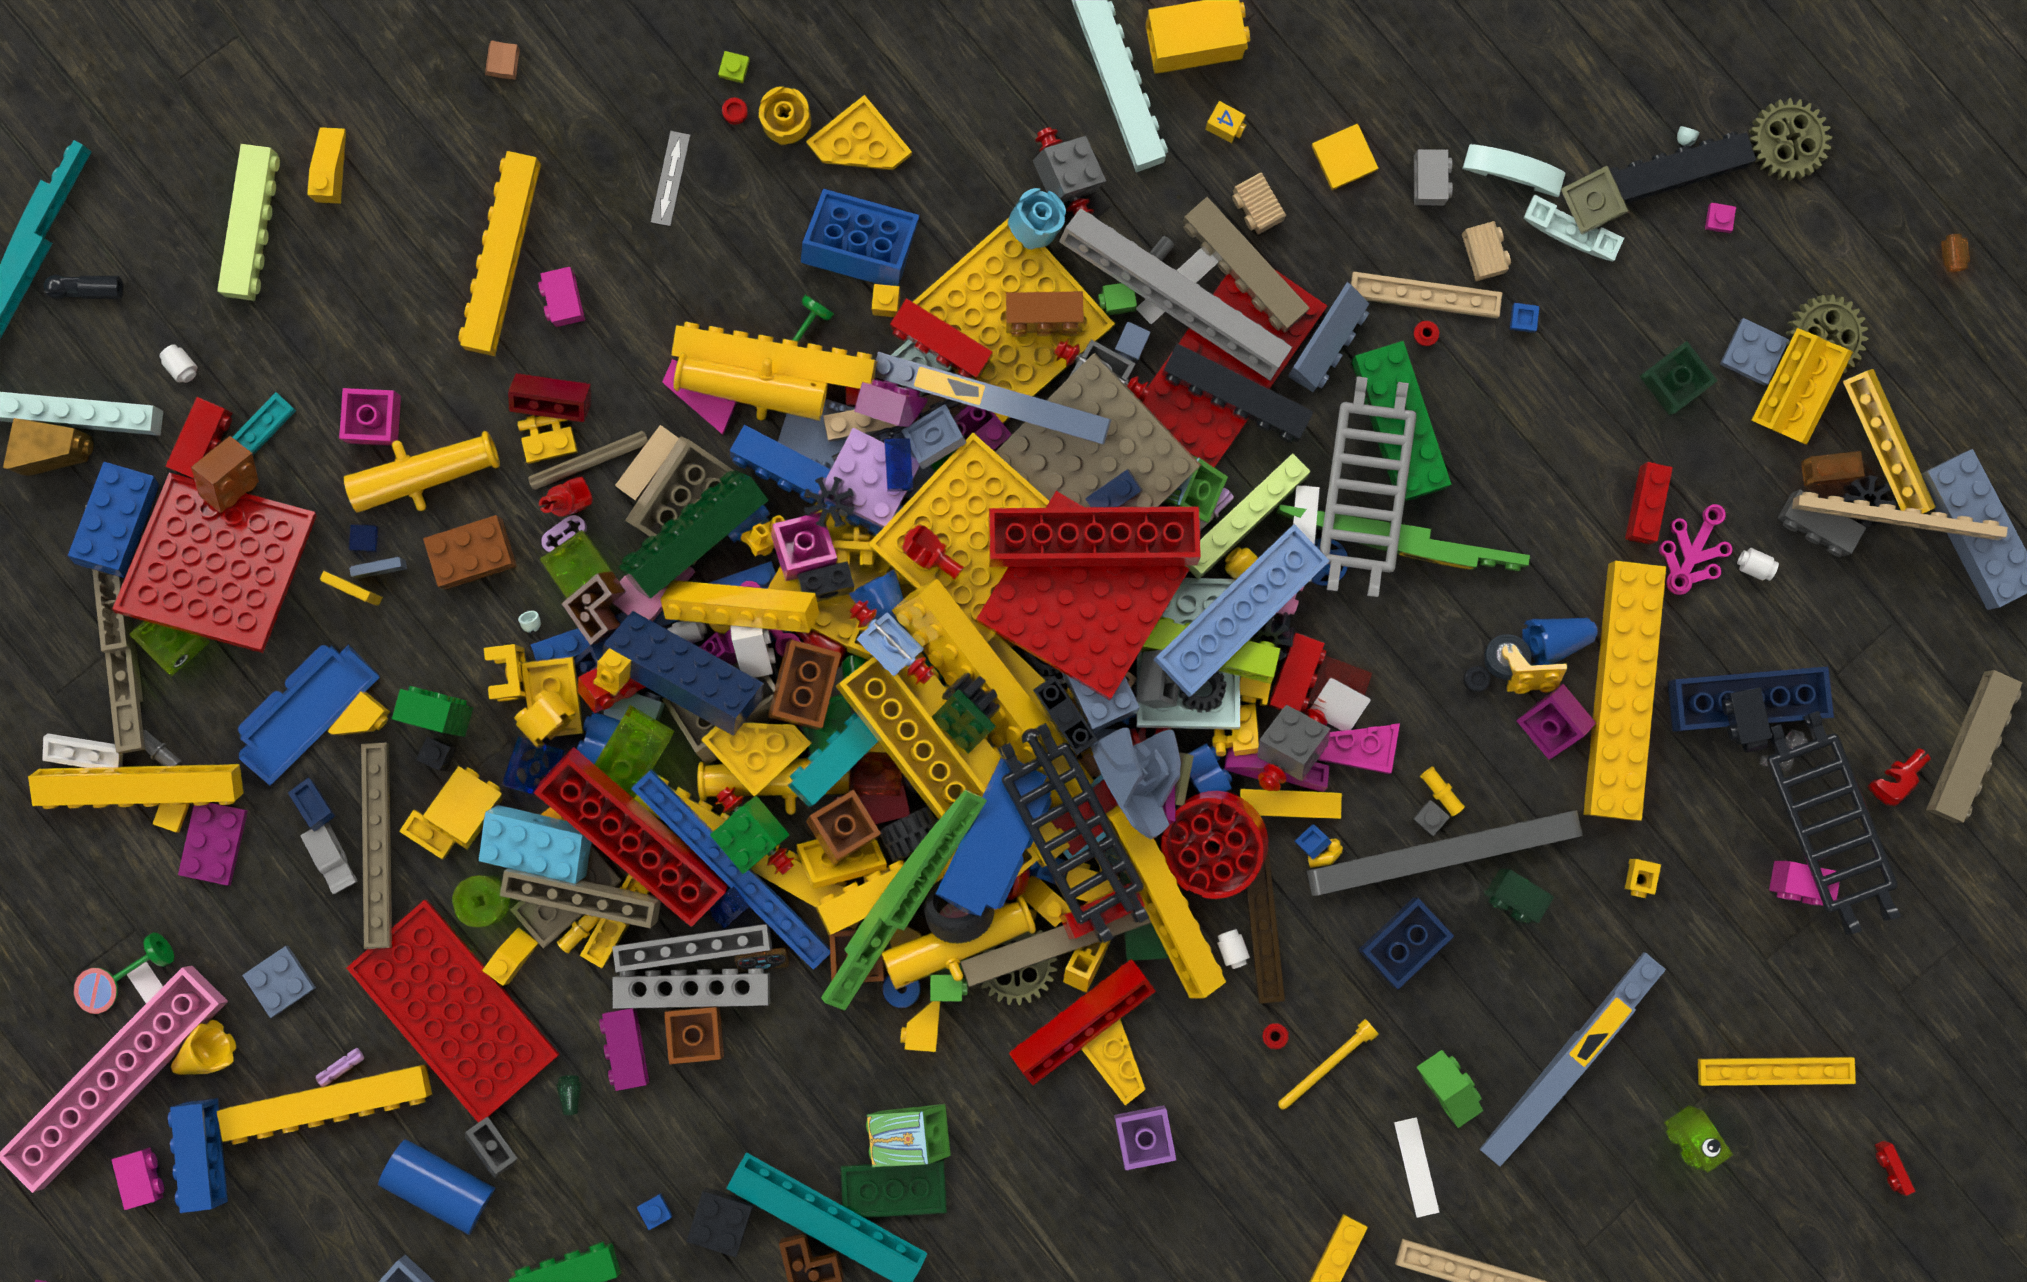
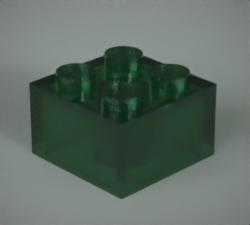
(1678, 378)
(1519, 896)

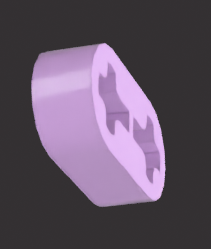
(560, 529)

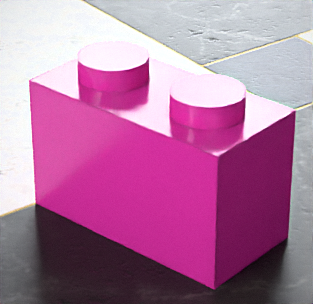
(562, 297)
(138, 1178)

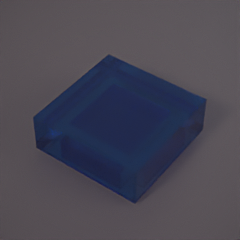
(363, 538)

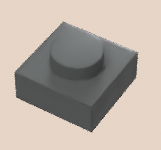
(1431, 818)

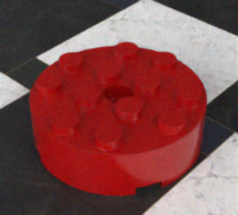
(1233, 826)

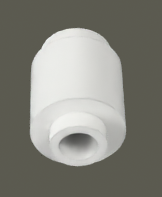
(178, 364)
(1757, 564)
(689, 630)
(1233, 949)

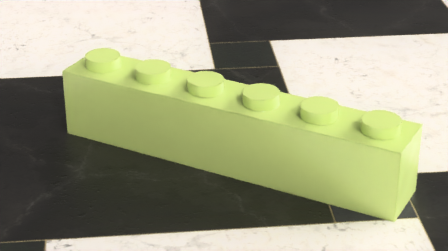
(248, 222)
(1249, 513)

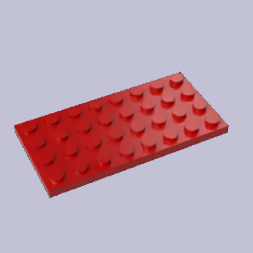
(1194, 420)
(453, 1012)

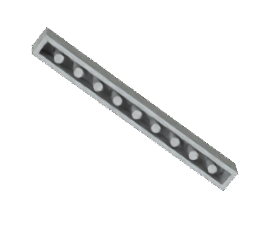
(1175, 294)

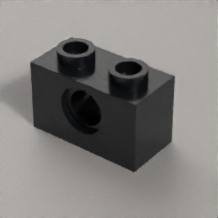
(827, 581)

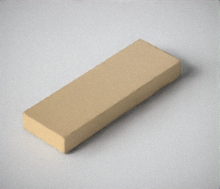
(647, 463)

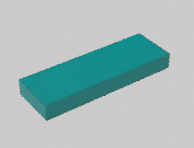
(264, 423)

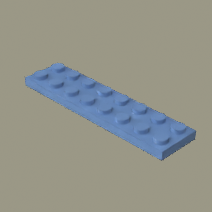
(1241, 610)

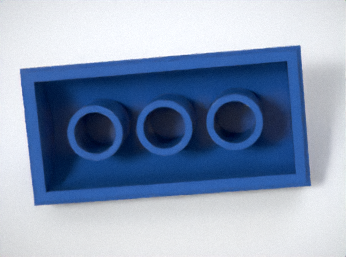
(436, 1186)

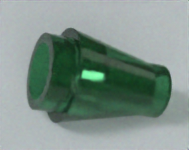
(569, 1093)

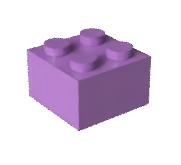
(1145, 1137)

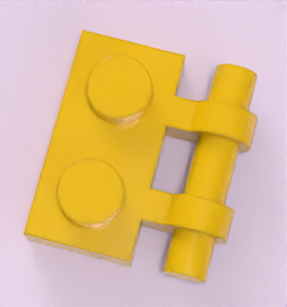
(547, 444)
(1243, 740)

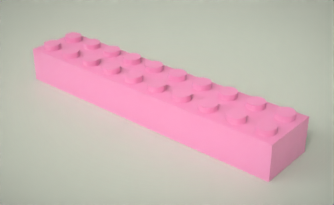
(111, 1079)

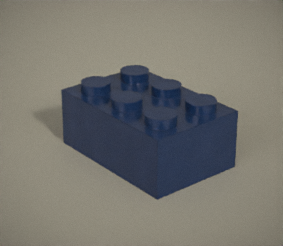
(1406, 943)

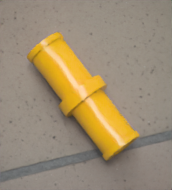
(1442, 791)
(579, 930)

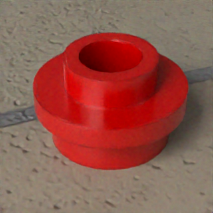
(1420, 338)
(1281, 1042)

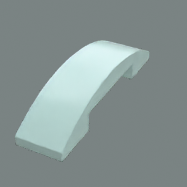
(1514, 167)
(1564, 229)

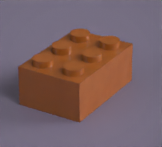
(1044, 313)
(470, 552)
(804, 684)

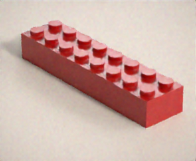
(1094, 536)
(631, 836)

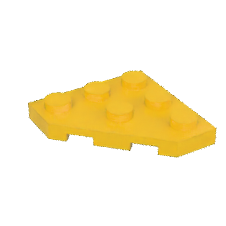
(860, 139)
(756, 751)

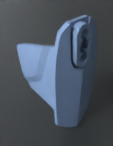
(1139, 775)

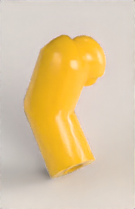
(1329, 856)

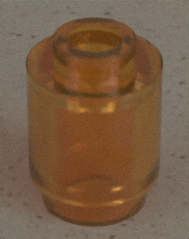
(1955, 253)

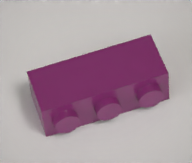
(624, 1049)

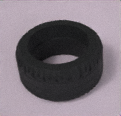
(954, 929)

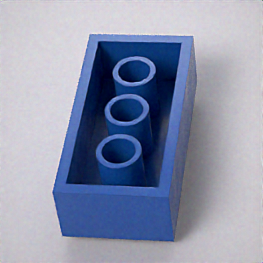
(113, 520)
(197, 1155)

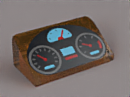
(765, 959)

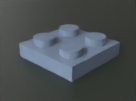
(1754, 352)
(934, 436)
(279, 981)

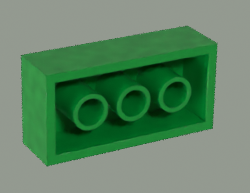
(432, 711)

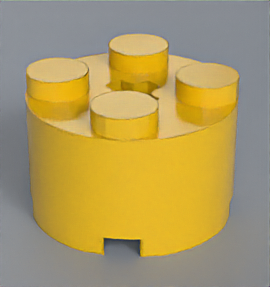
(786, 101)
(545, 717)

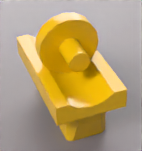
(760, 537)
(851, 546)

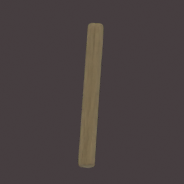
(588, 460)

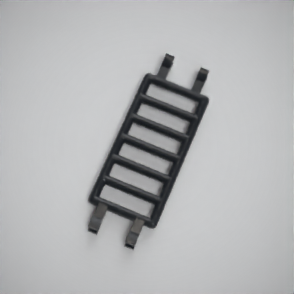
(1057, 871)
(1842, 905)

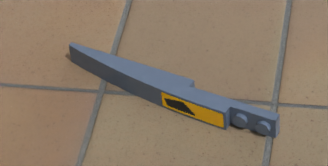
(992, 398)
(1573, 1059)

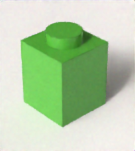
(1117, 299)

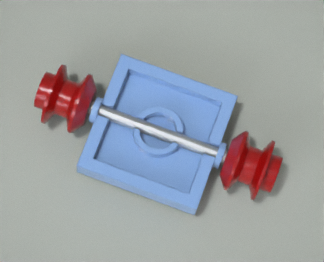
(890, 643)

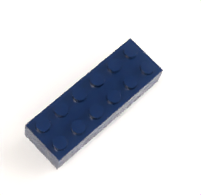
(686, 673)
(1786, 696)

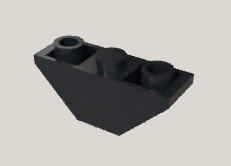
(1064, 715)

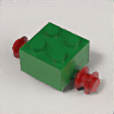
(750, 833)

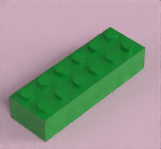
(1384, 370)

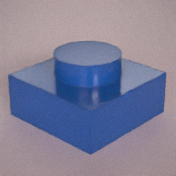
(1524, 317)
(1313, 841)
(654, 1211)

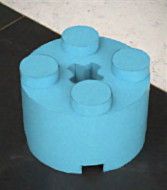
(1037, 218)

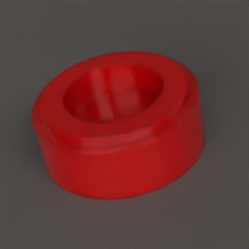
(734, 111)

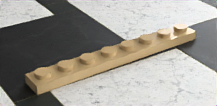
(1910, 517)

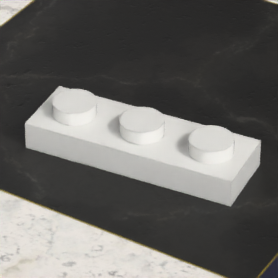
(80, 752)

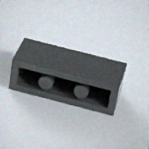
(1833, 531)

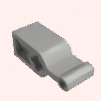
(329, 857)

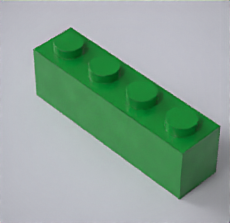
(594, 1265)

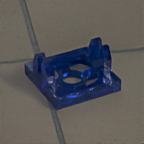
(523, 745)

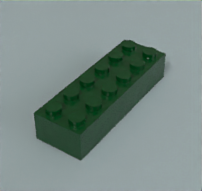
(692, 533)

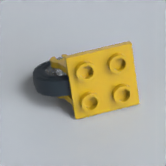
(1510, 660)

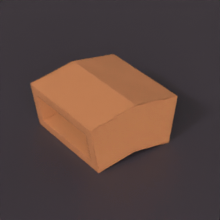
(502, 60)

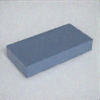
(378, 567)

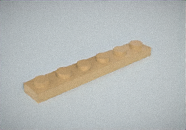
(840, 424)

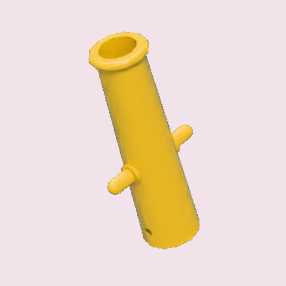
(753, 387)
(419, 472)
(715, 778)
(929, 954)

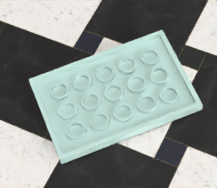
(1186, 605)

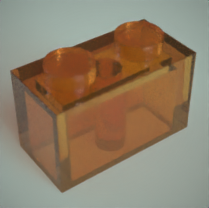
(1832, 468)

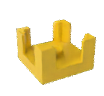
(513, 657)

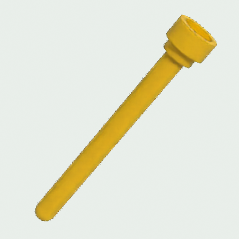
(1363, 1033)

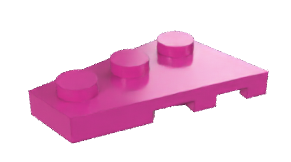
(711, 408)
(1363, 748)

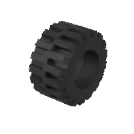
(907, 833)

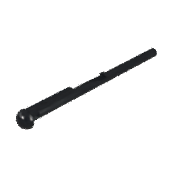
(1030, 736)

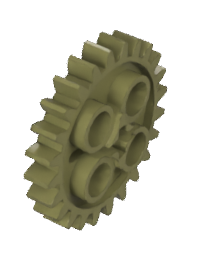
(1811, 134)
(1842, 320)
(1025, 988)

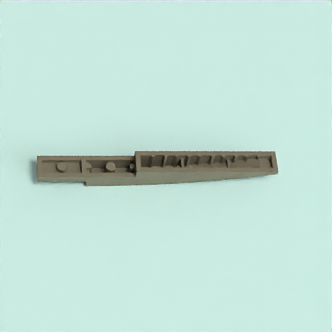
(121, 664)

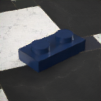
(1115, 491)

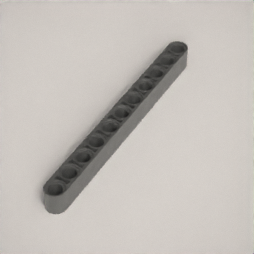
(1444, 853)

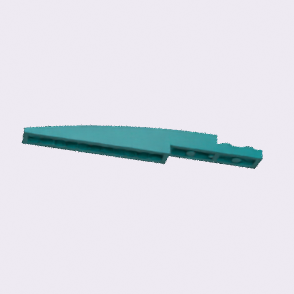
(28, 242)

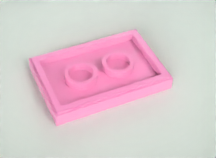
(635, 601)

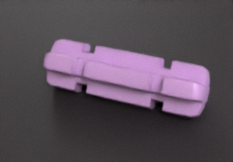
(339, 1067)

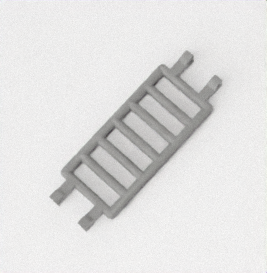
(1337, 483)

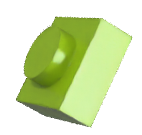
(733, 67)

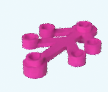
(1693, 553)

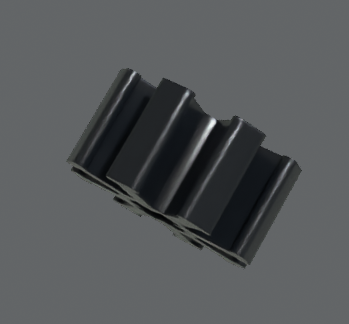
(1866, 491)
(827, 494)
(1276, 633)
(975, 693)

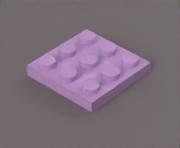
(864, 470)

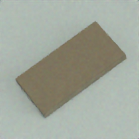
(548, 922)

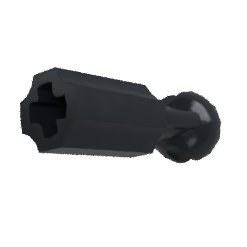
(84, 286)

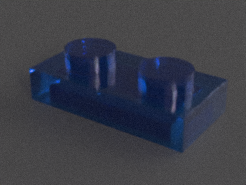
(898, 464)
(728, 907)

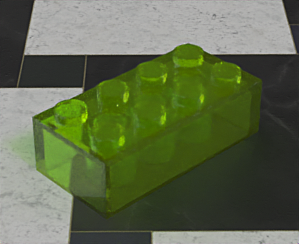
(633, 748)

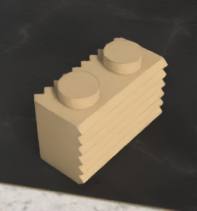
(1258, 204)
(1486, 250)

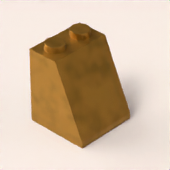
(44, 447)

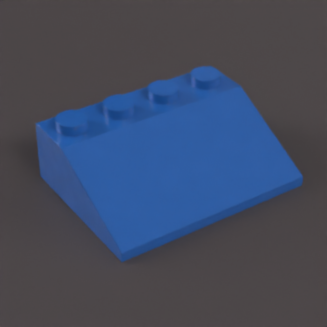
(859, 238)

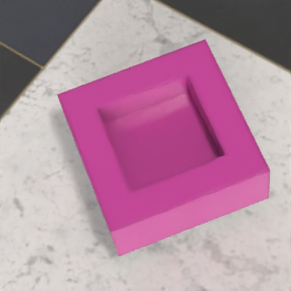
(1720, 218)

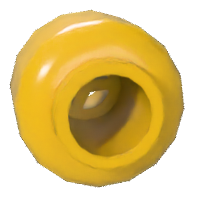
(1239, 561)

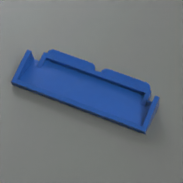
(295, 719)
(992, 847)

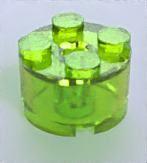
(467, 905)

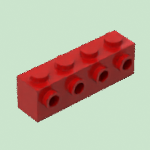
(941, 340)

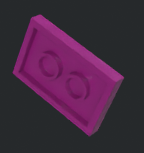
(213, 843)

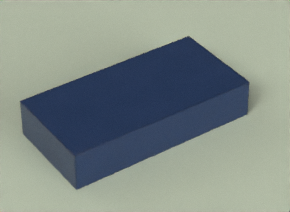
(311, 804)

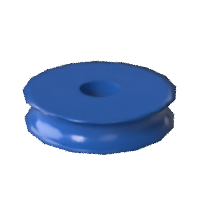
(901, 1000)

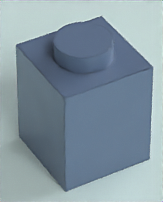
(1132, 342)

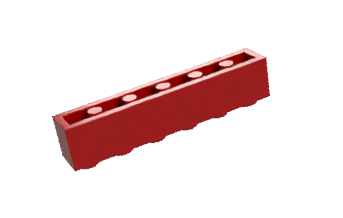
(1082, 1022)

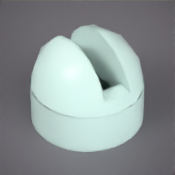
(1687, 136)
(530, 621)

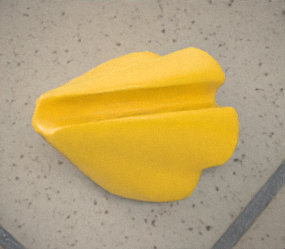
(205, 1050)

